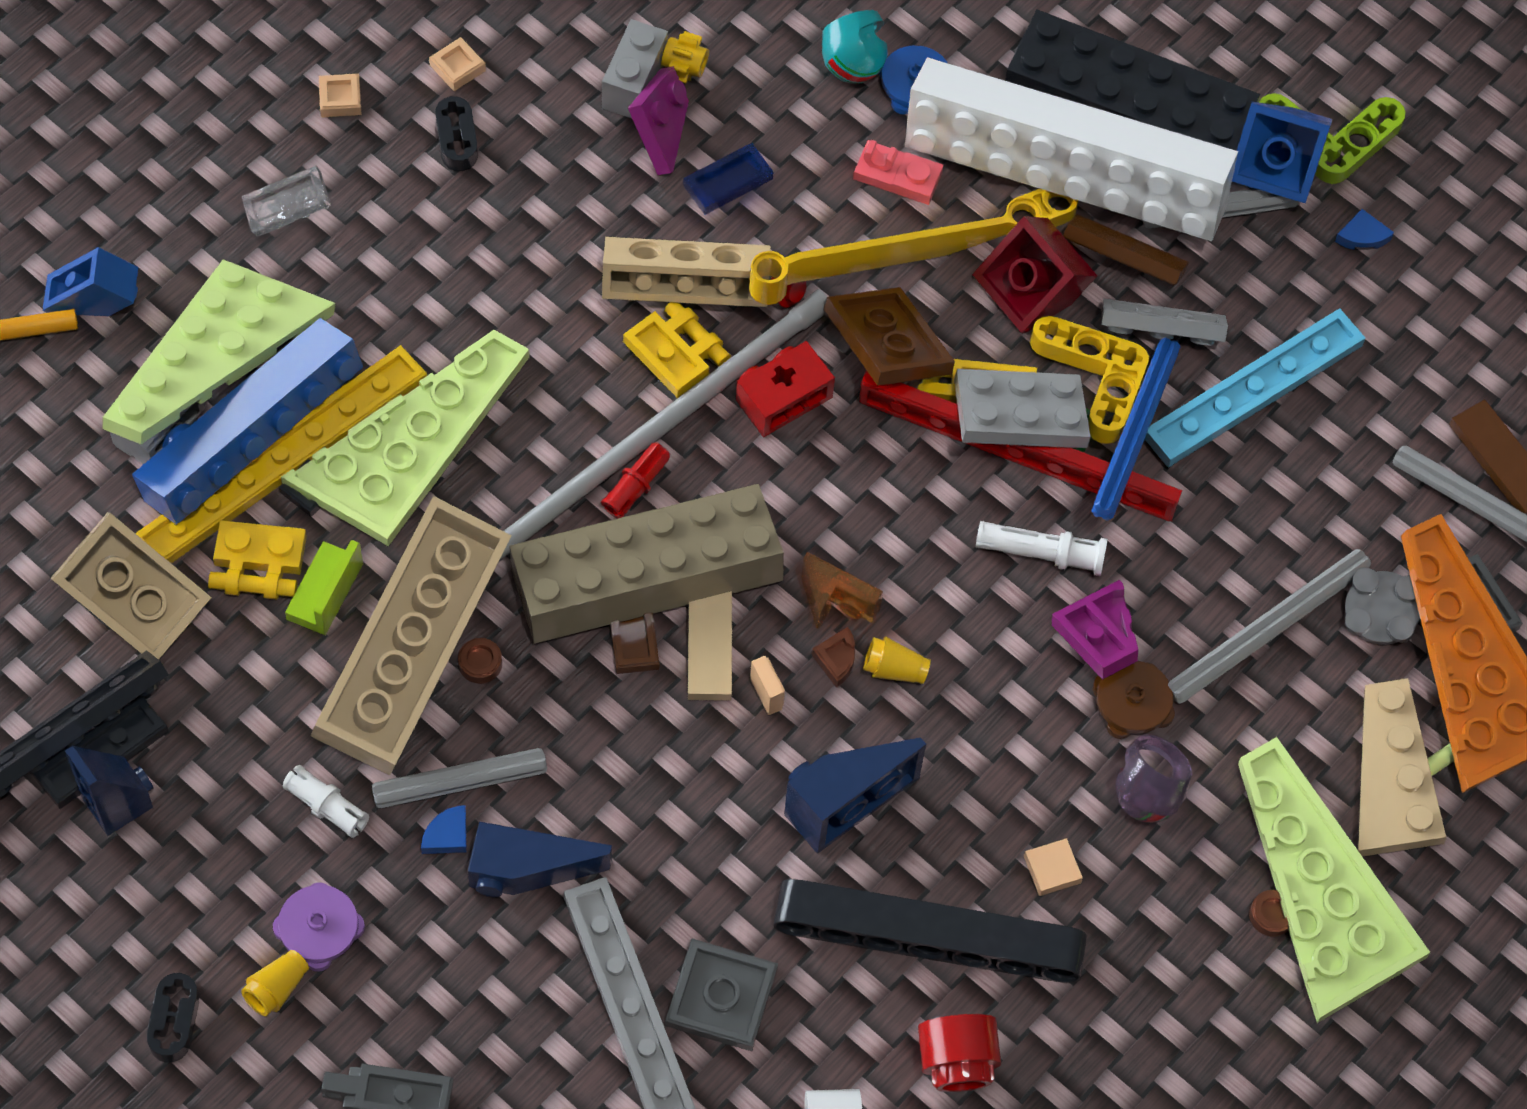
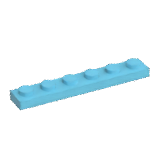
(1254, 387)

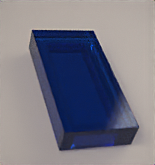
(728, 178)

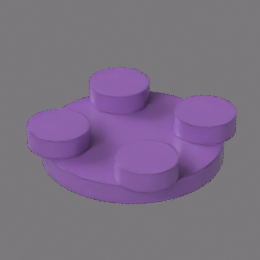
(318, 924)

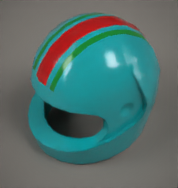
(853, 48)

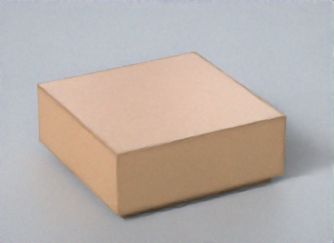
(457, 64)
(340, 95)
(767, 685)
(1053, 867)

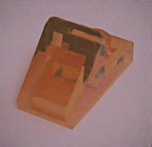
(830, 586)

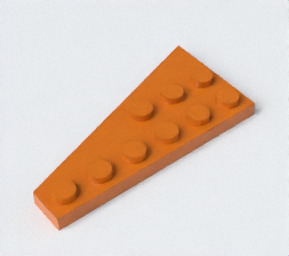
(1472, 656)

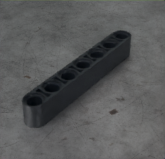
(930, 931)

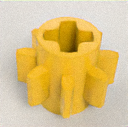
(686, 56)

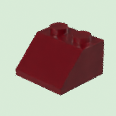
(1034, 273)

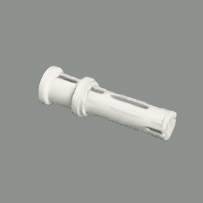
(1061, 549)

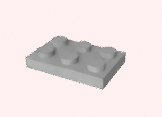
(1021, 408)

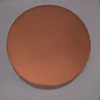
(480, 660)
(1268, 915)

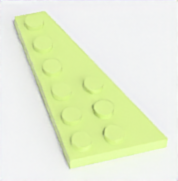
(404, 447)
(1338, 911)

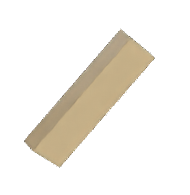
(710, 648)

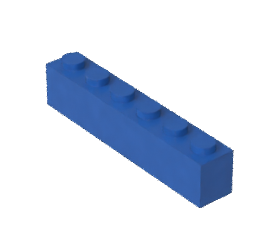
(247, 421)

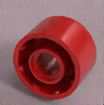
(960, 1051)

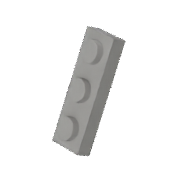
(1163, 321)

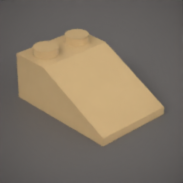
(131, 587)

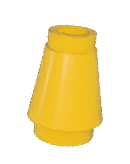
(895, 662)
(274, 983)

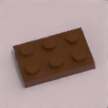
(889, 336)

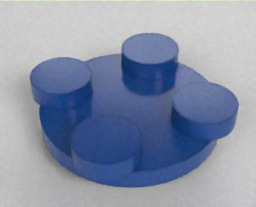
(901, 72)

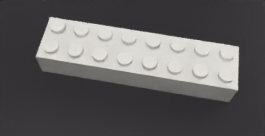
(1070, 149)

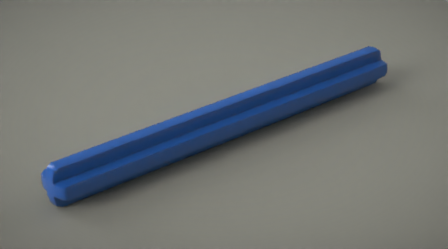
(1135, 429)

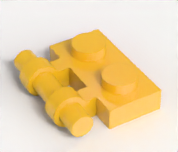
(668, 355)
(259, 549)

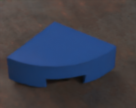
(1364, 232)
(446, 832)

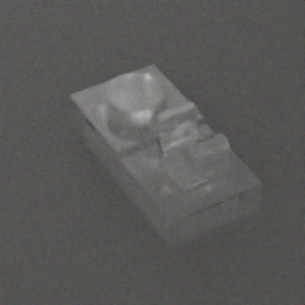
(286, 201)

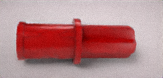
(635, 481)

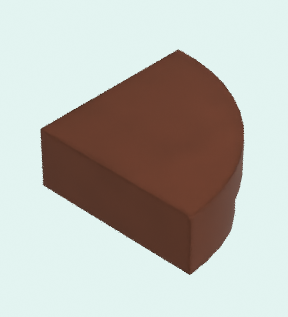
(836, 656)

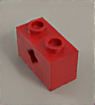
(784, 388)

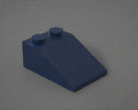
(848, 787)

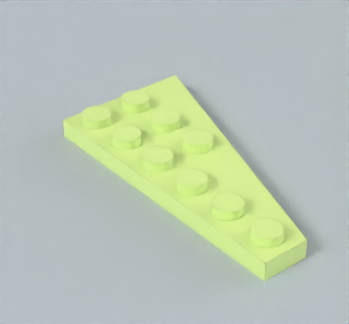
(215, 341)

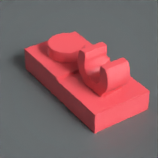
(898, 172)

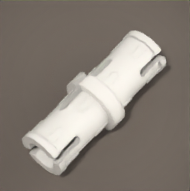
(325, 801)

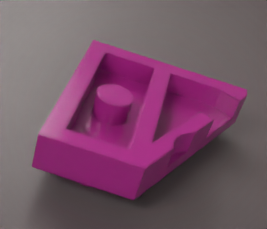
(660, 118)
(1100, 630)

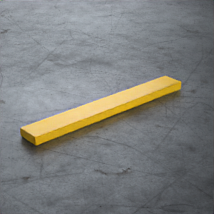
(321, 428)

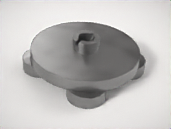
(1381, 607)

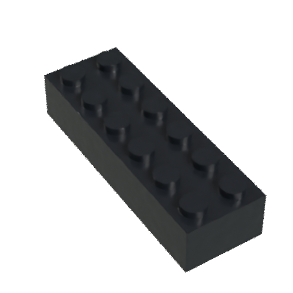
(1128, 81)

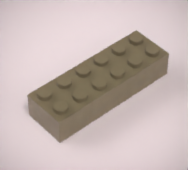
(646, 563)

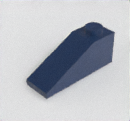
(110, 787)
(525, 860)

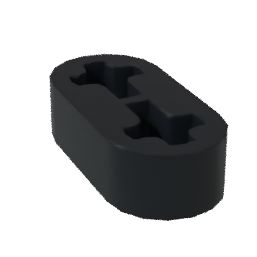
(464, 132)
(162, 1015)

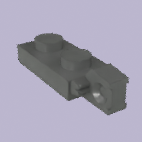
(387, 1088)

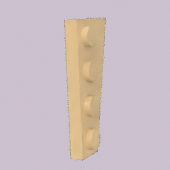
(1396, 782)

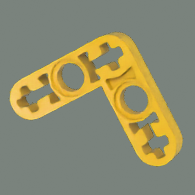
(1114, 371)

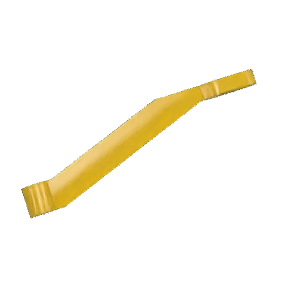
(893, 249)

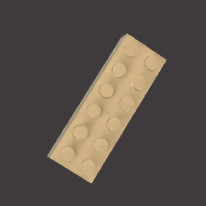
(410, 636)

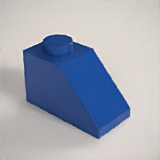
(92, 285)

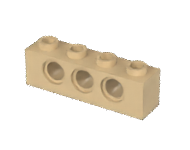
(679, 271)

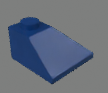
(1280, 150)

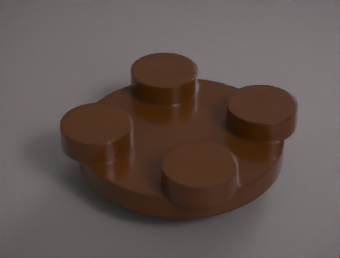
(1134, 700)

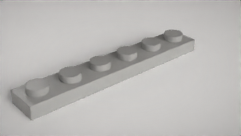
(627, 997)

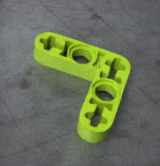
(1362, 124)

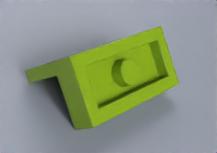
(325, 586)

